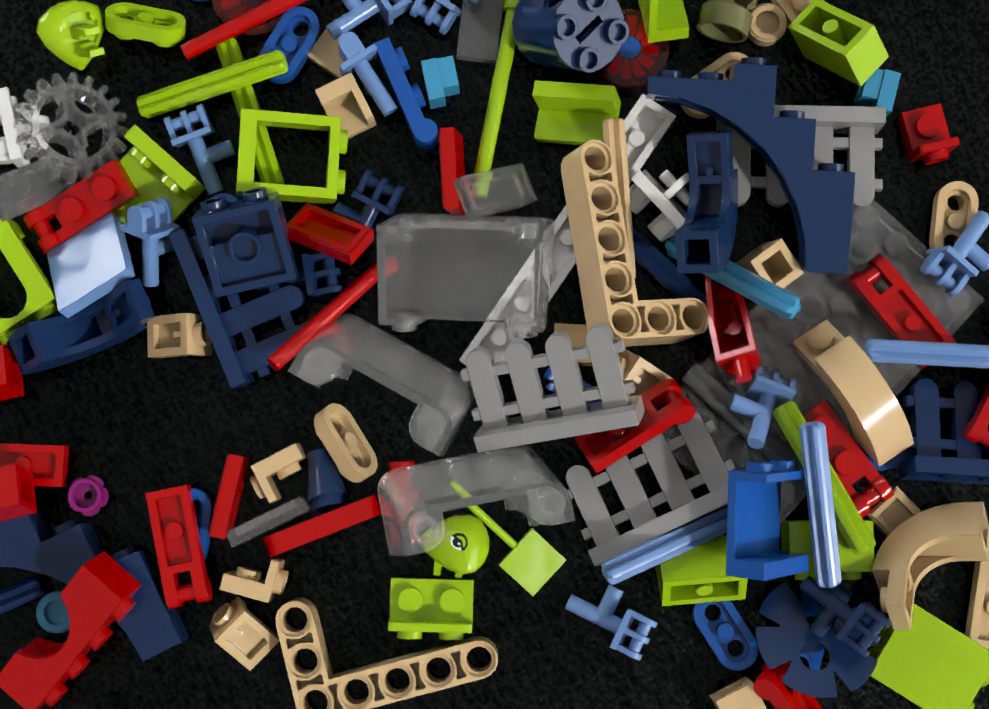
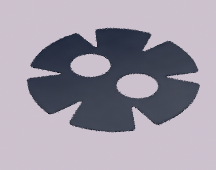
(784, 644)

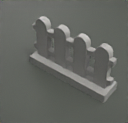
(857, 122)
(536, 421)
(634, 498)

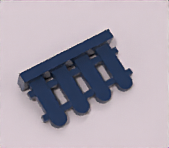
(242, 318)
(926, 461)

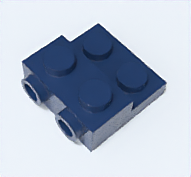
(245, 242)

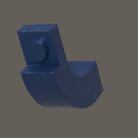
(711, 218)
(93, 329)

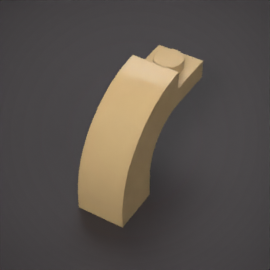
(860, 389)
(921, 544)

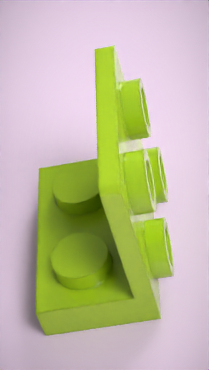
(157, 175)

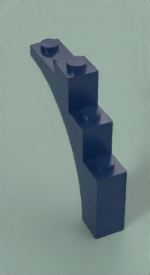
(745, 103)
(29, 546)

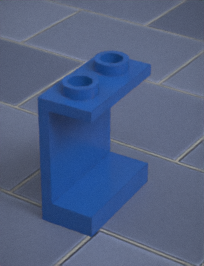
(755, 522)

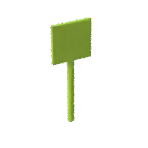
(530, 560)

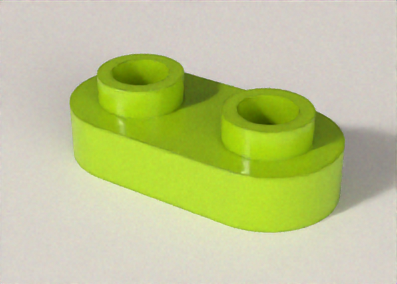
(145, 23)

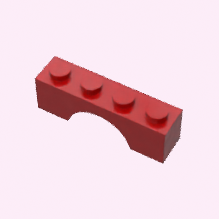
(93, 600)

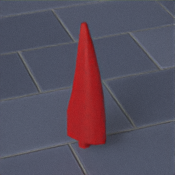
(731, 331)

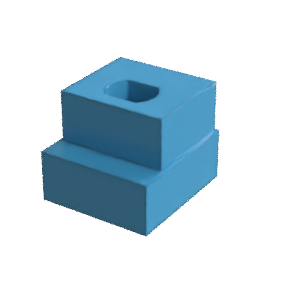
(440, 80)
(879, 90)

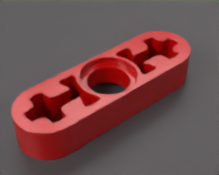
(322, 526)

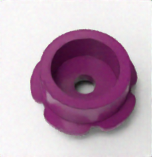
(77, 493)

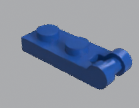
(408, 96)

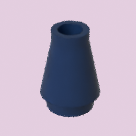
(324, 483)

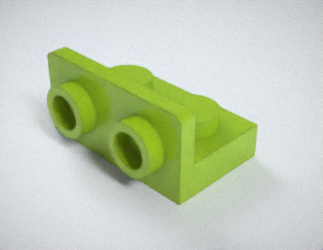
(431, 606)

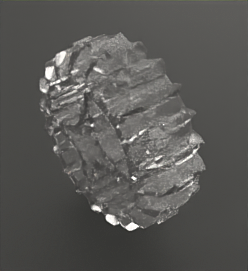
(65, 94)

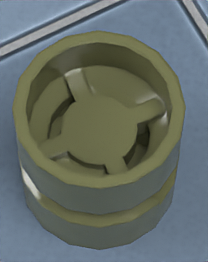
(726, 19)

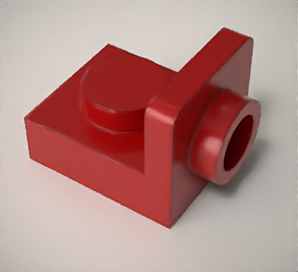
(927, 134)

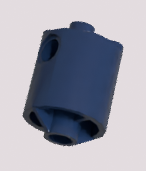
(570, 32)

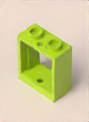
(336, 145)

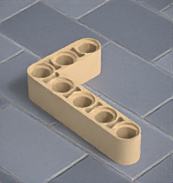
(604, 223)
(374, 674)

